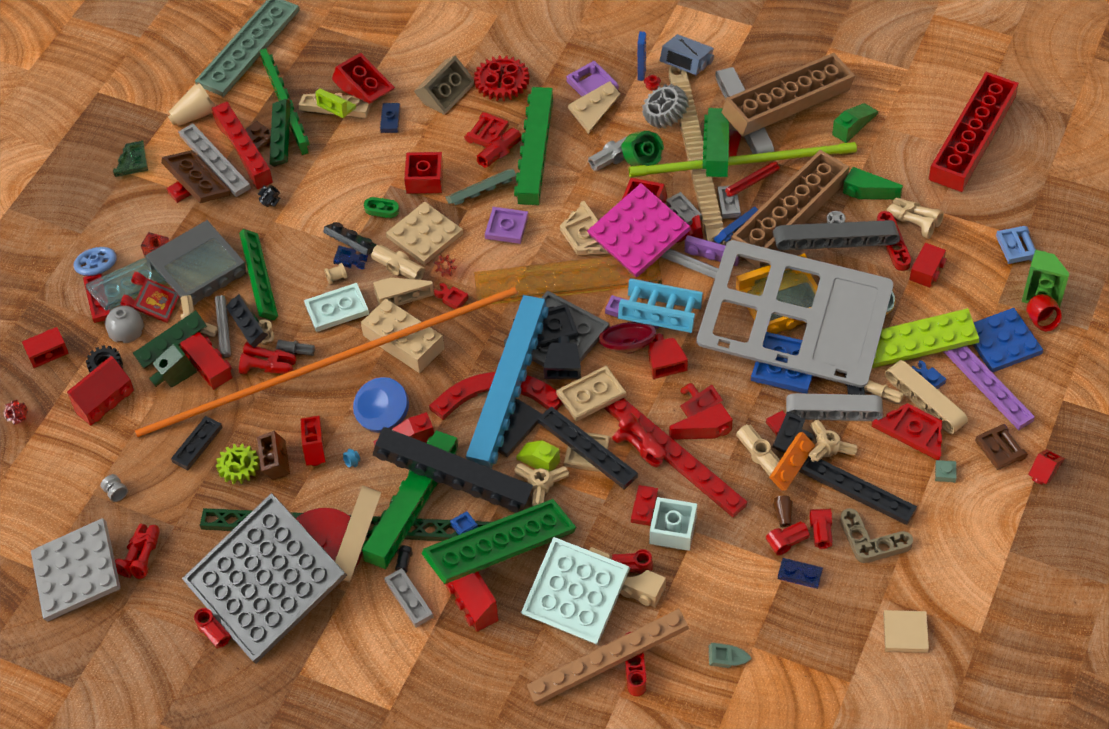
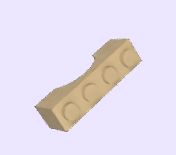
(645, 587)

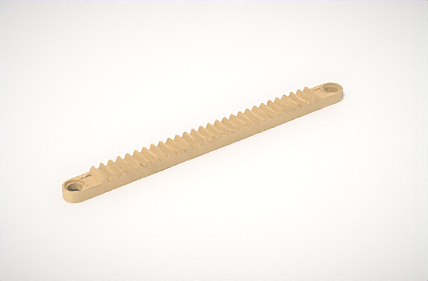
(693, 145)

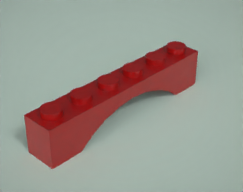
(246, 149)

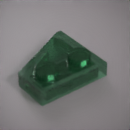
(132, 159)

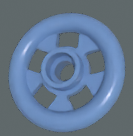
(94, 261)

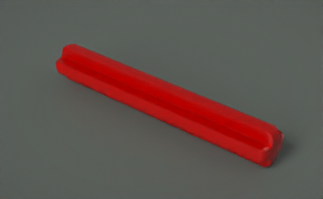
(752, 179)

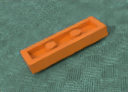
(792, 461)

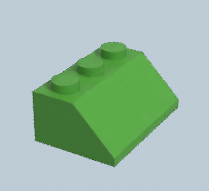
(1046, 277)

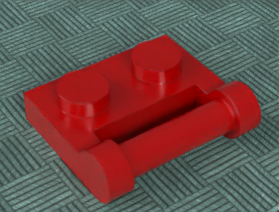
(494, 128)

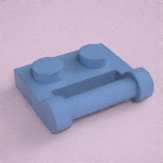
(1012, 245)

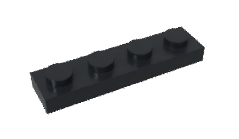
(246, 321)

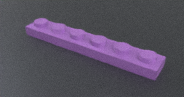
(991, 386)

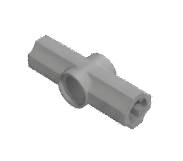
(611, 153)

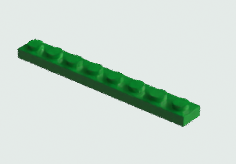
(278, 84)

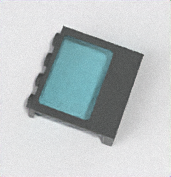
(197, 262)

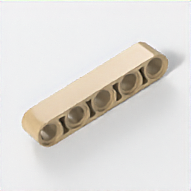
(926, 396)
(357, 530)

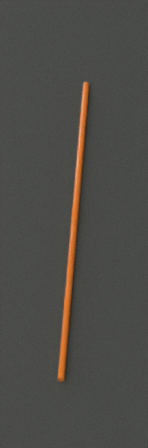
(325, 362)

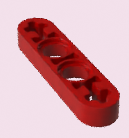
(895, 254)

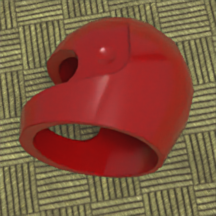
(1040, 308)

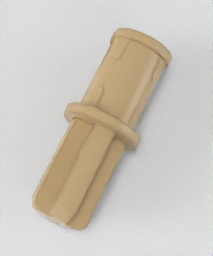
(884, 392)

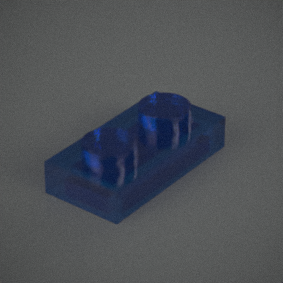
(800, 573)

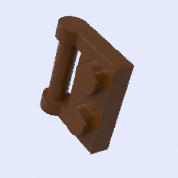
(996, 449)

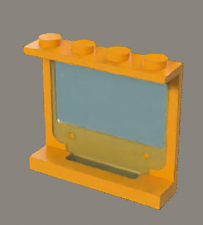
(795, 288)

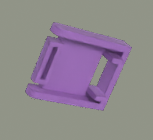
(597, 79)

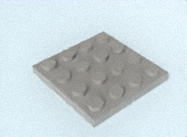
(75, 569)

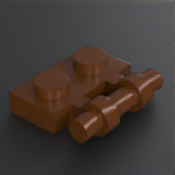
(259, 135)

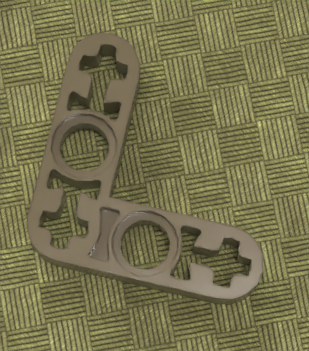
(866, 544)

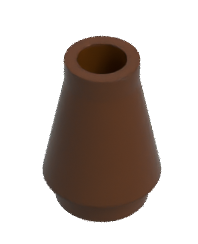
(783, 509)

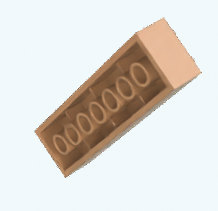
(787, 94)
(794, 201)

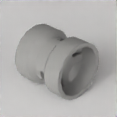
(114, 488)

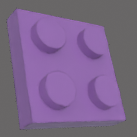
(506, 225)

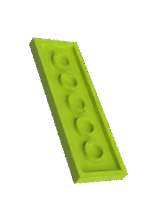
(925, 337)

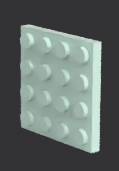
(575, 590)

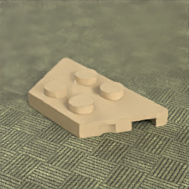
(576, 232)

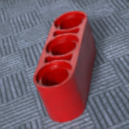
(636, 673)

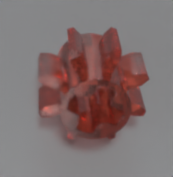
(441, 267)
(15, 412)

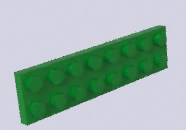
(498, 541)

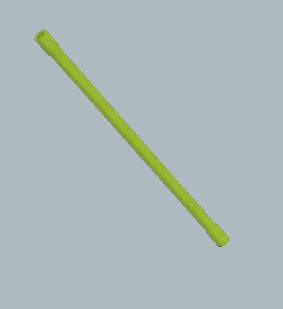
(843, 148)

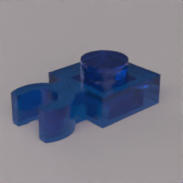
(348, 257)

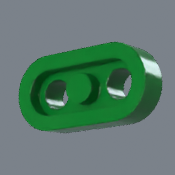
(381, 207)

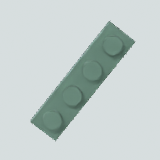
(474, 190)

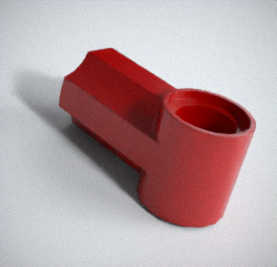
(821, 523)
(783, 540)
(633, 559)
(212, 628)

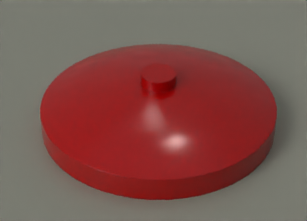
(327, 528)

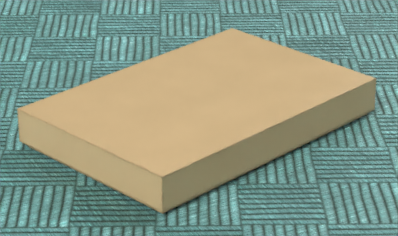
(591, 393)

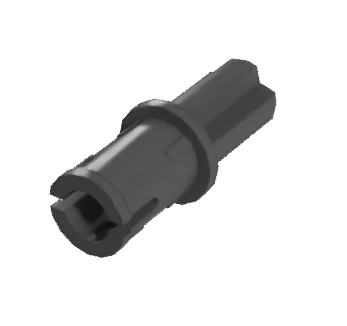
(295, 347)

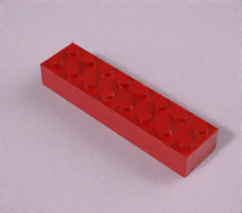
(973, 131)

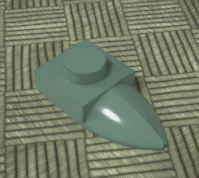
(726, 655)

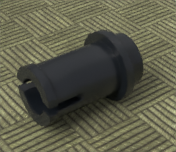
(404, 554)

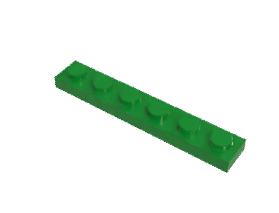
(258, 274)

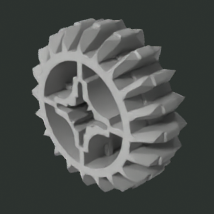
(665, 106)

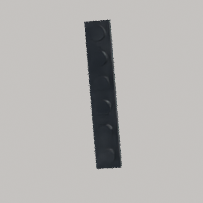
(588, 448)
(859, 490)

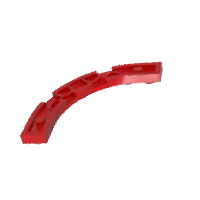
(471, 386)

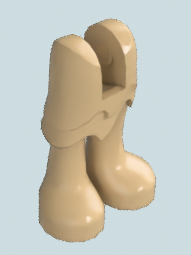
(907, 210)

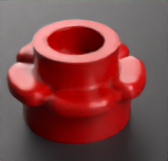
(652, 82)

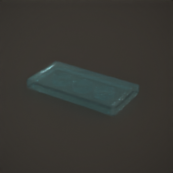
(110, 288)

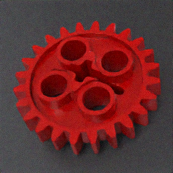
(489, 76)

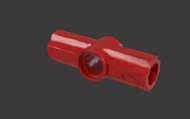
(499, 147)

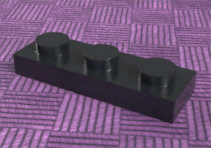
(350, 238)
(196, 443)

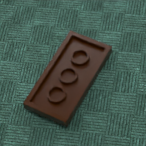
(196, 176)

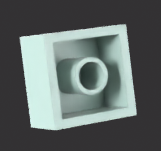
(673, 523)

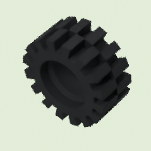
(101, 355)

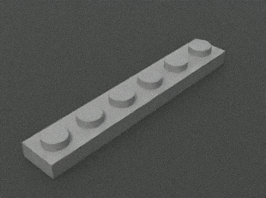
(214, 160)

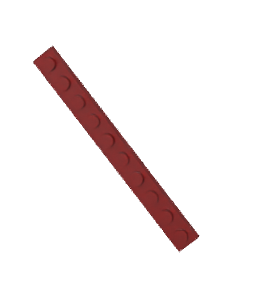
(684, 462)

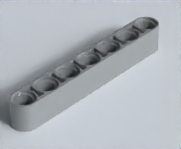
(730, 85)

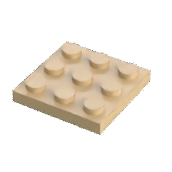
(424, 233)

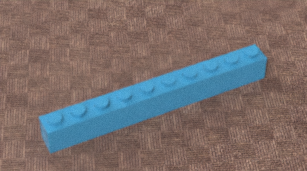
(507, 381)

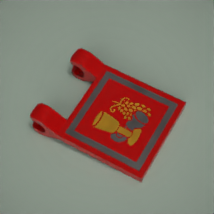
(153, 298)

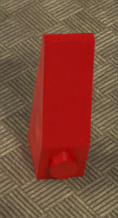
(703, 425)
(417, 427)
(312, 440)

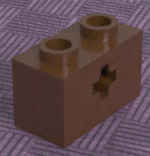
(273, 455)

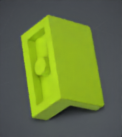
(333, 103)

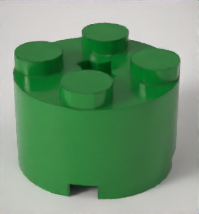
(642, 148)

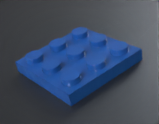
(1005, 340)
(779, 376)

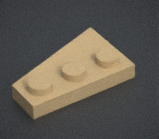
(594, 105)

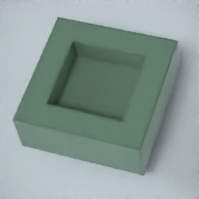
(945, 471)

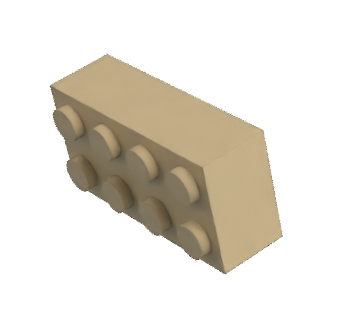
(415, 349)

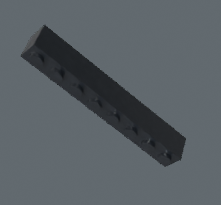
(452, 470)

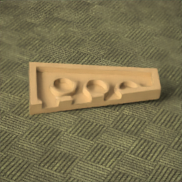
(309, 104)

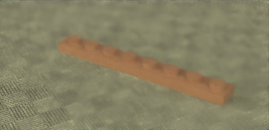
(607, 657)

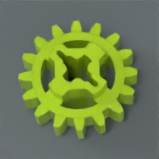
(237, 463)

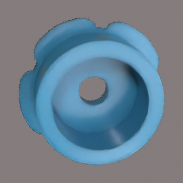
(351, 458)

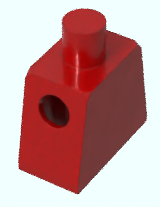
(666, 357)

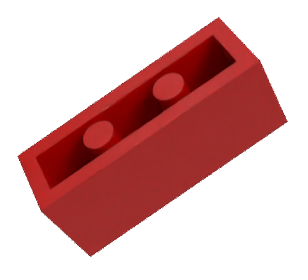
(207, 360)

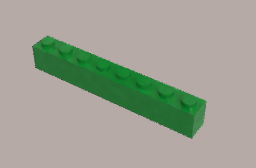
(535, 146)
(403, 509)

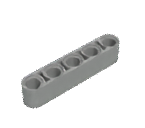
(835, 406)

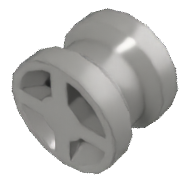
(835, 217)

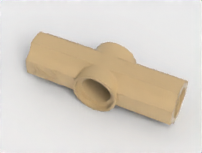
(397, 262)
(754, 443)

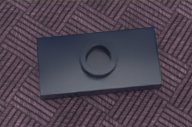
(390, 117)

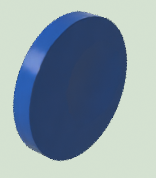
(381, 404)

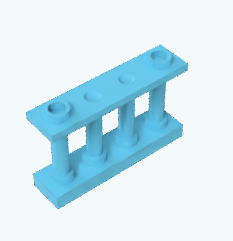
(657, 315)

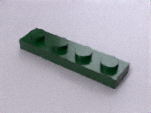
(280, 132)
(176, 334)

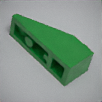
(852, 121)
(870, 186)

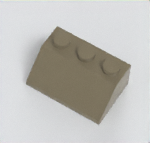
(445, 85)

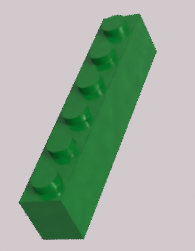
(715, 143)

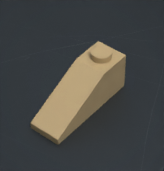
(402, 290)

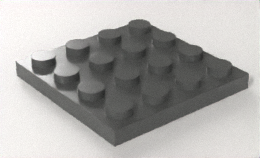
(587, 325)

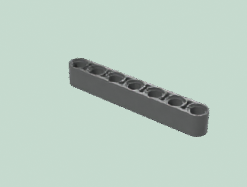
(836, 235)

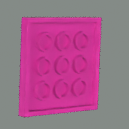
(638, 230)

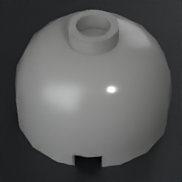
(124, 324)

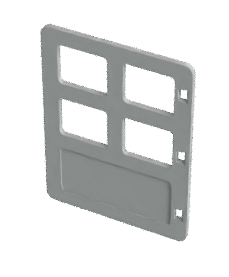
(840, 324)

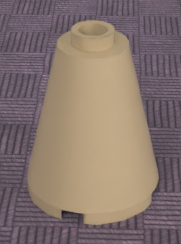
(191, 106)

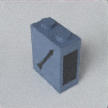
(686, 54)

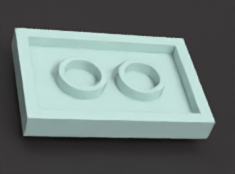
(336, 307)

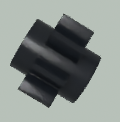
(269, 196)

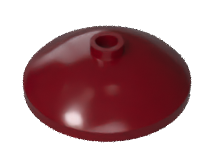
(627, 337)

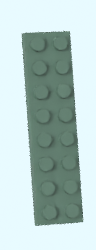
(246, 46)

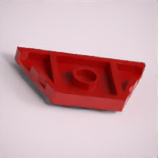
(913, 429)

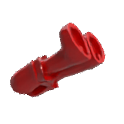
(277, 361)
(644, 442)
(142, 542)

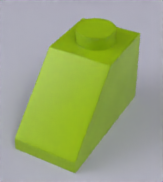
(540, 455)

